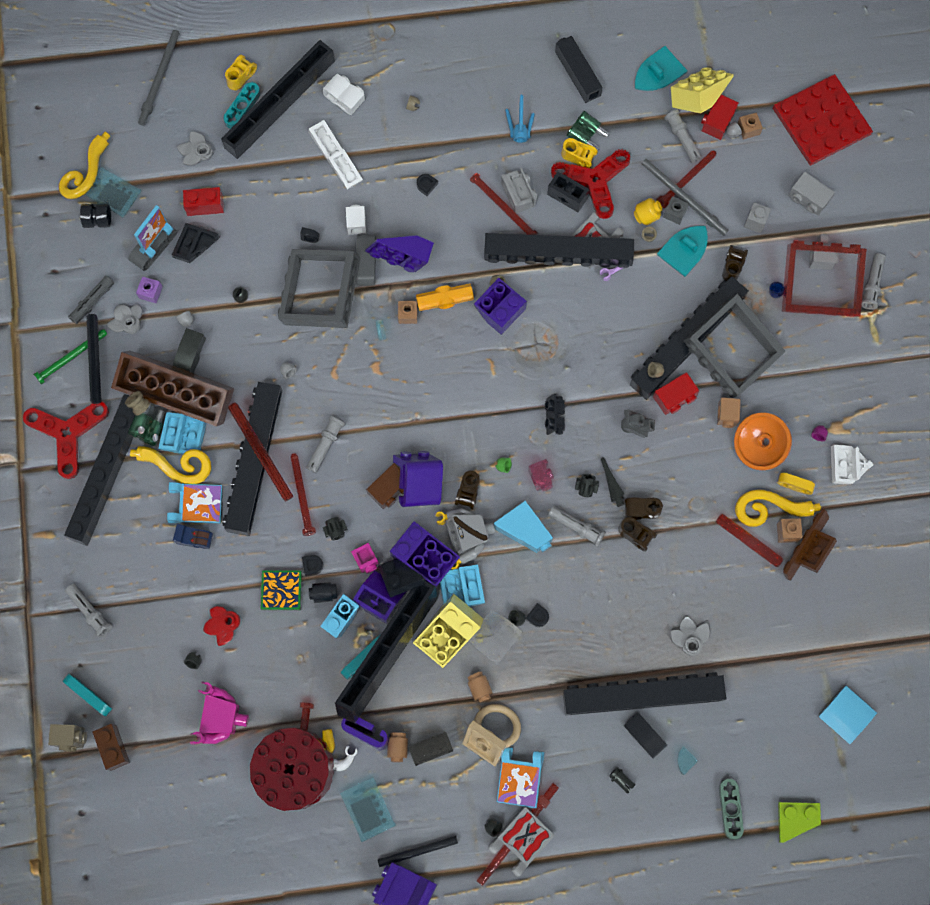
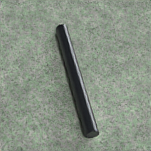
(417, 851)

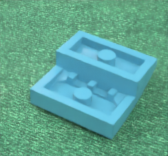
(181, 433)
(465, 584)
(848, 714)

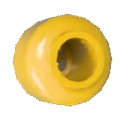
(648, 211)

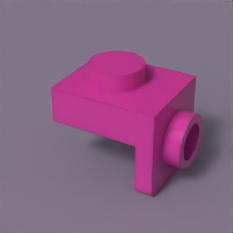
(365, 558)

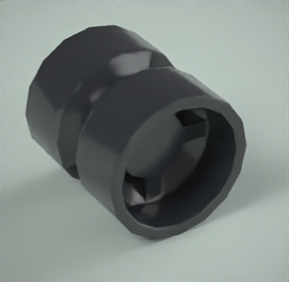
(96, 215)

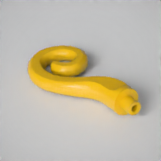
(95, 150)
(151, 455)
(799, 509)

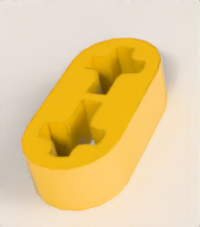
(796, 483)

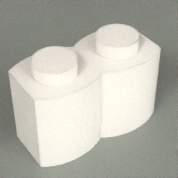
(344, 94)

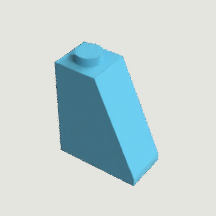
(525, 528)

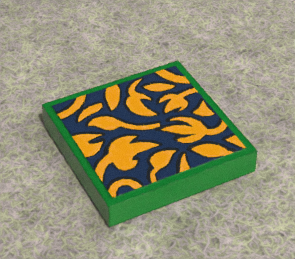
(281, 590)

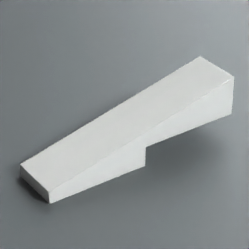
(335, 154)

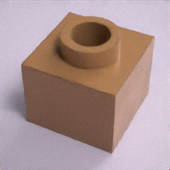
(750, 130)
(407, 317)

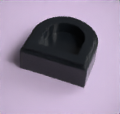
(426, 183)
(309, 235)
(312, 565)
(538, 616)

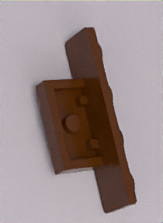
(813, 548)

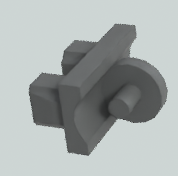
(637, 424)

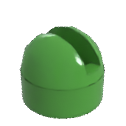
(504, 464)

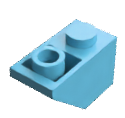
(340, 616)

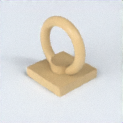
(484, 741)

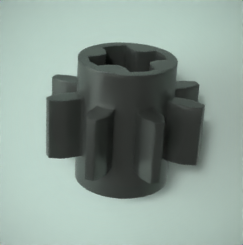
(586, 485)
(335, 528)

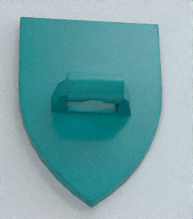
(659, 71)
(685, 249)

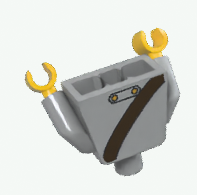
(466, 533)

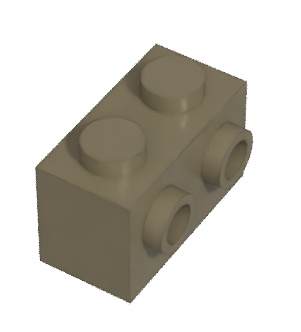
(67, 737)

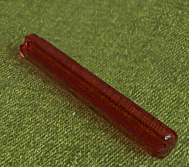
(749, 540)

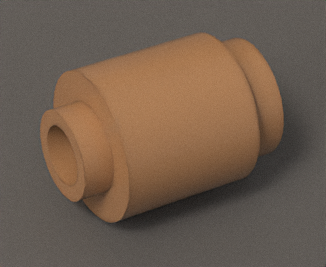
(479, 687)
(397, 747)

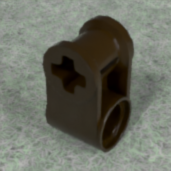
(734, 261)
(468, 493)
(640, 508)
(638, 533)

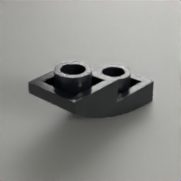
(645, 735)

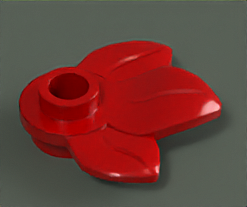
(219, 625)

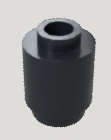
(323, 592)

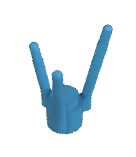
(520, 132)

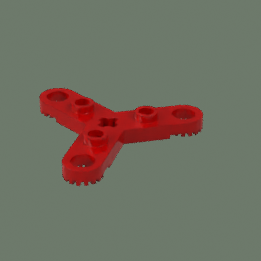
(604, 172)
(66, 446)

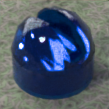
(776, 290)

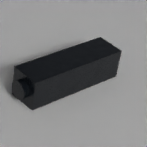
(578, 69)

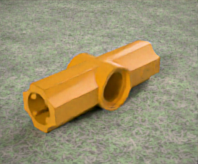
(444, 297)

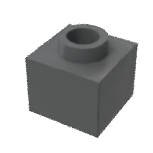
(673, 214)

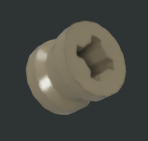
(137, 403)

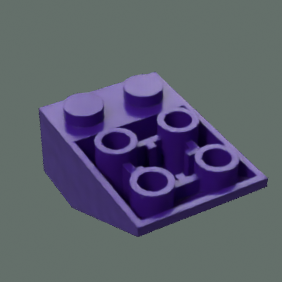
(406, 251)
(424, 554)

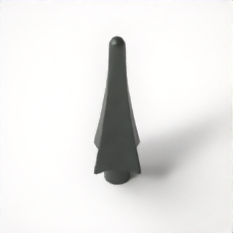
(615, 490)

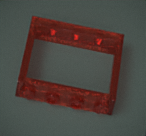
(818, 247)

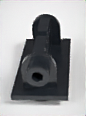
(554, 405)

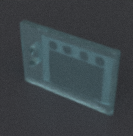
(114, 191)
(367, 809)

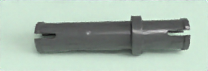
(92, 298)

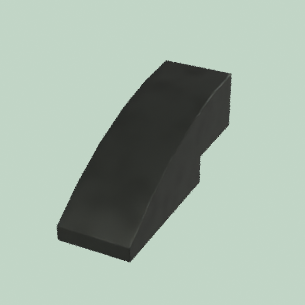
(189, 350)

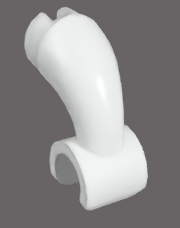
(340, 765)

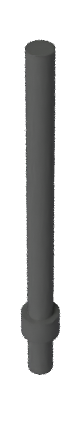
(147, 106)
(711, 220)

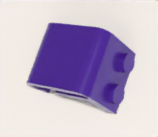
(420, 478)
(364, 738)
(403, 887)

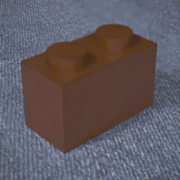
(386, 487)
(111, 747)

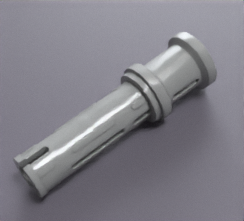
(679, 129)
(872, 289)
(328, 436)
(584, 530)
(95, 616)

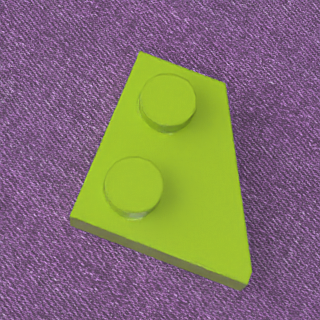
(797, 819)

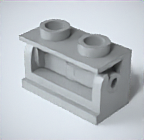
(519, 191)
(811, 194)

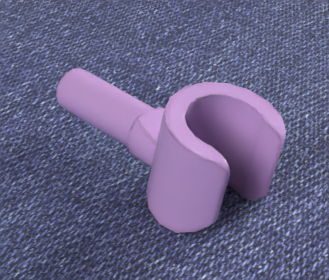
(610, 272)

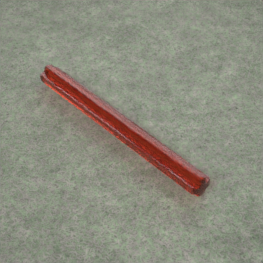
(260, 451)

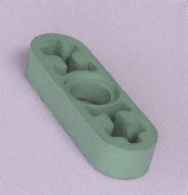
(738, 824)

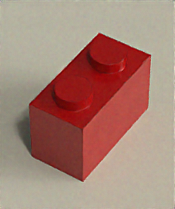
(719, 117)
(203, 201)
(676, 393)

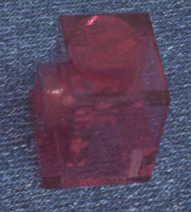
(541, 475)

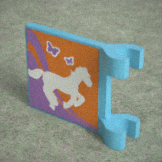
(150, 230)
(197, 503)
(520, 780)

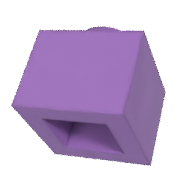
(150, 294)

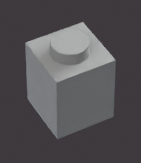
(757, 218)

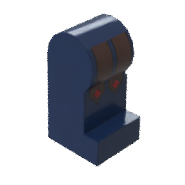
(192, 537)

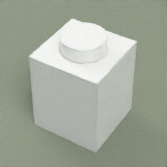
(356, 220)

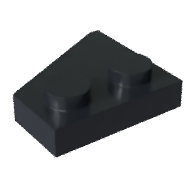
(193, 242)
(399, 577)

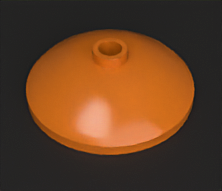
(750, 441)

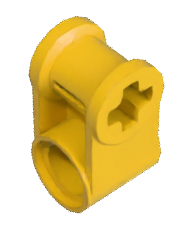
(240, 69)
(580, 152)

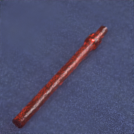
(543, 802)

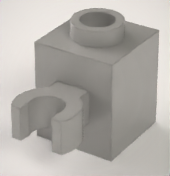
(823, 260)

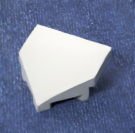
(847, 464)

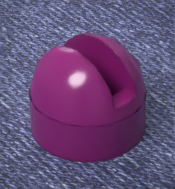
(819, 433)

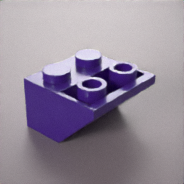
(500, 306)
(375, 598)

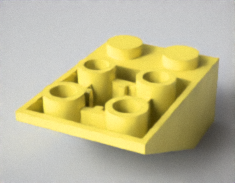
(700, 90)
(448, 631)

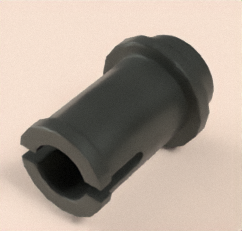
(621, 779)

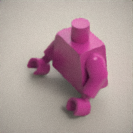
(218, 716)

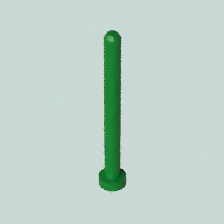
(65, 359)

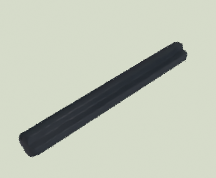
(93, 359)

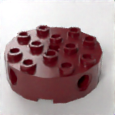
(311, 769)

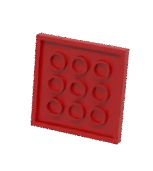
(822, 119)

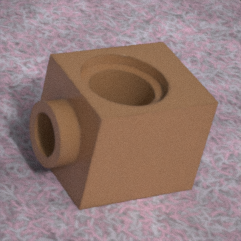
(728, 412)
(789, 530)

